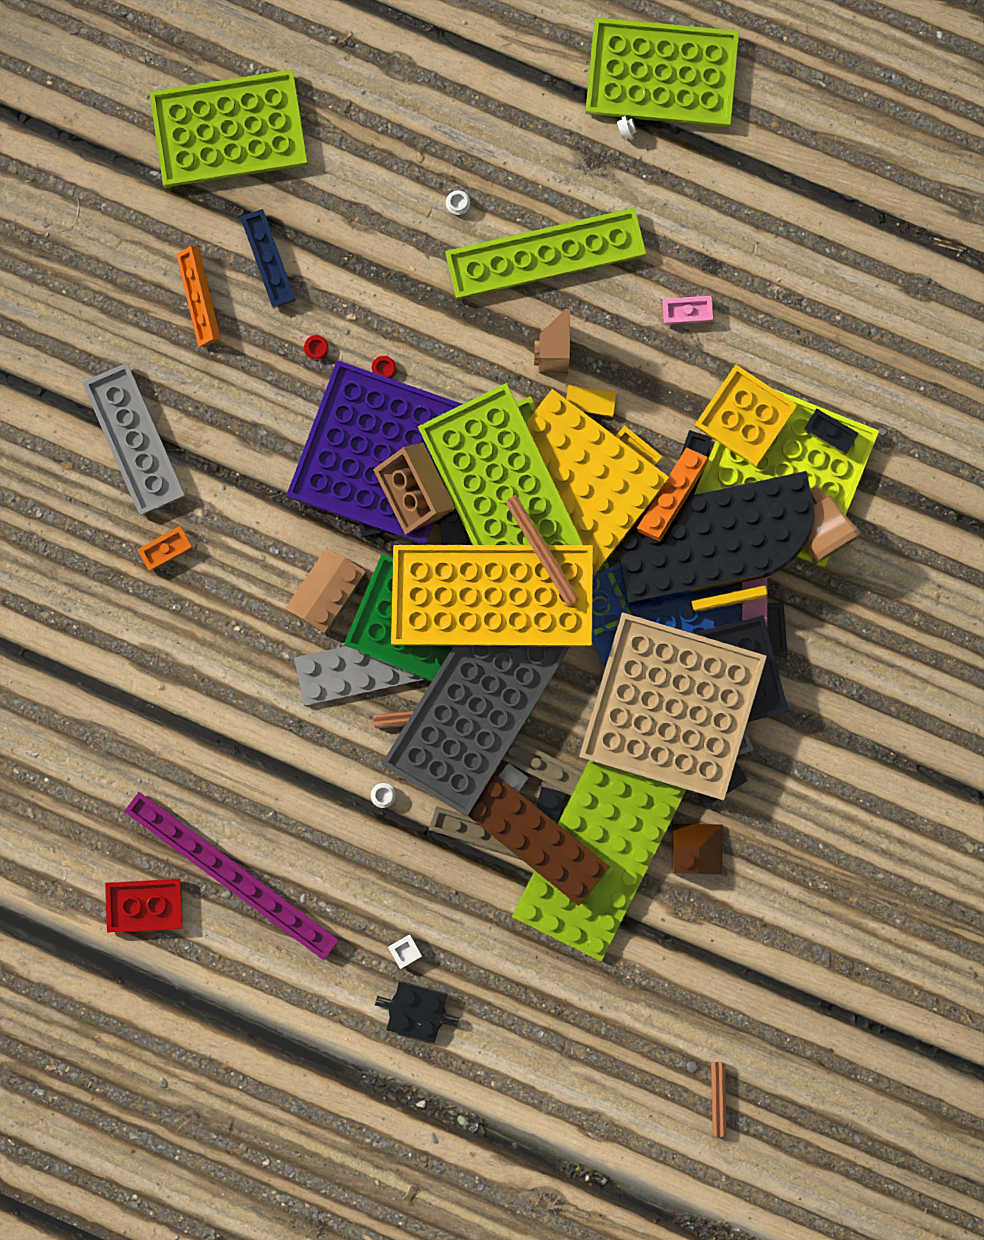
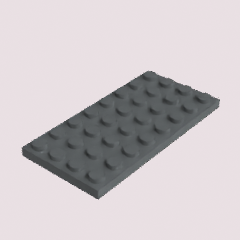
(471, 719)

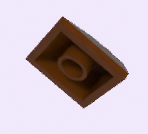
(697, 848)

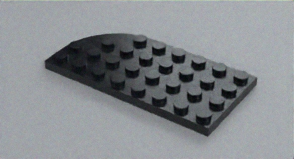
(720, 539)

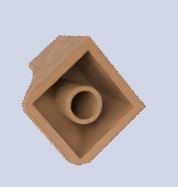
(830, 528)

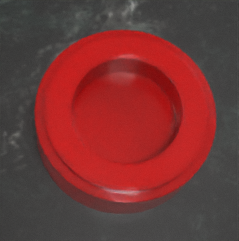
(316, 347)
(384, 366)

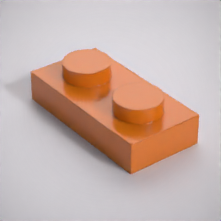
(165, 548)

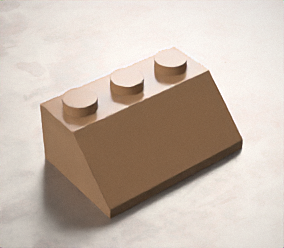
(553, 349)
(414, 488)
(326, 591)

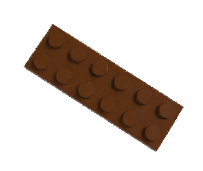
(538, 840)

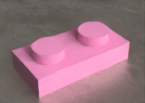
(687, 310)

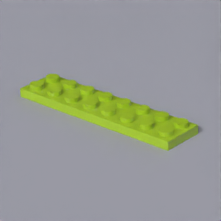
(545, 253)

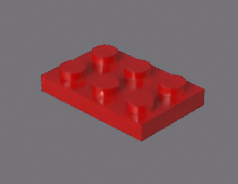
(143, 905)

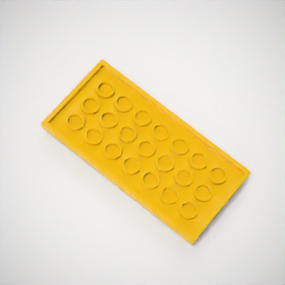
(489, 596)

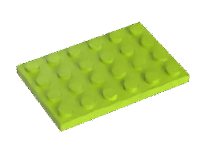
(662, 72)
(228, 128)

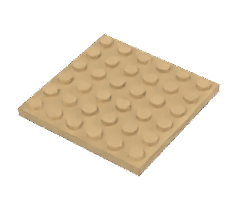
(672, 706)

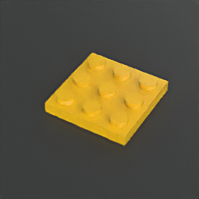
(745, 415)

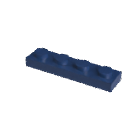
(267, 258)

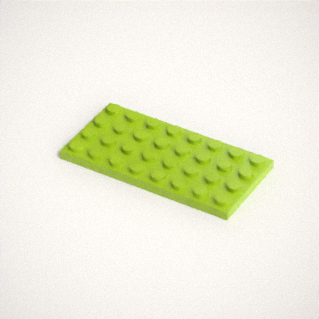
(490, 457)
(623, 824)

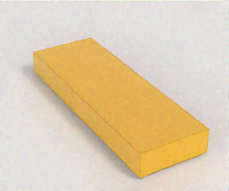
(730, 599)

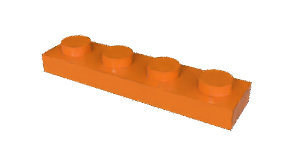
(198, 296)
(673, 494)

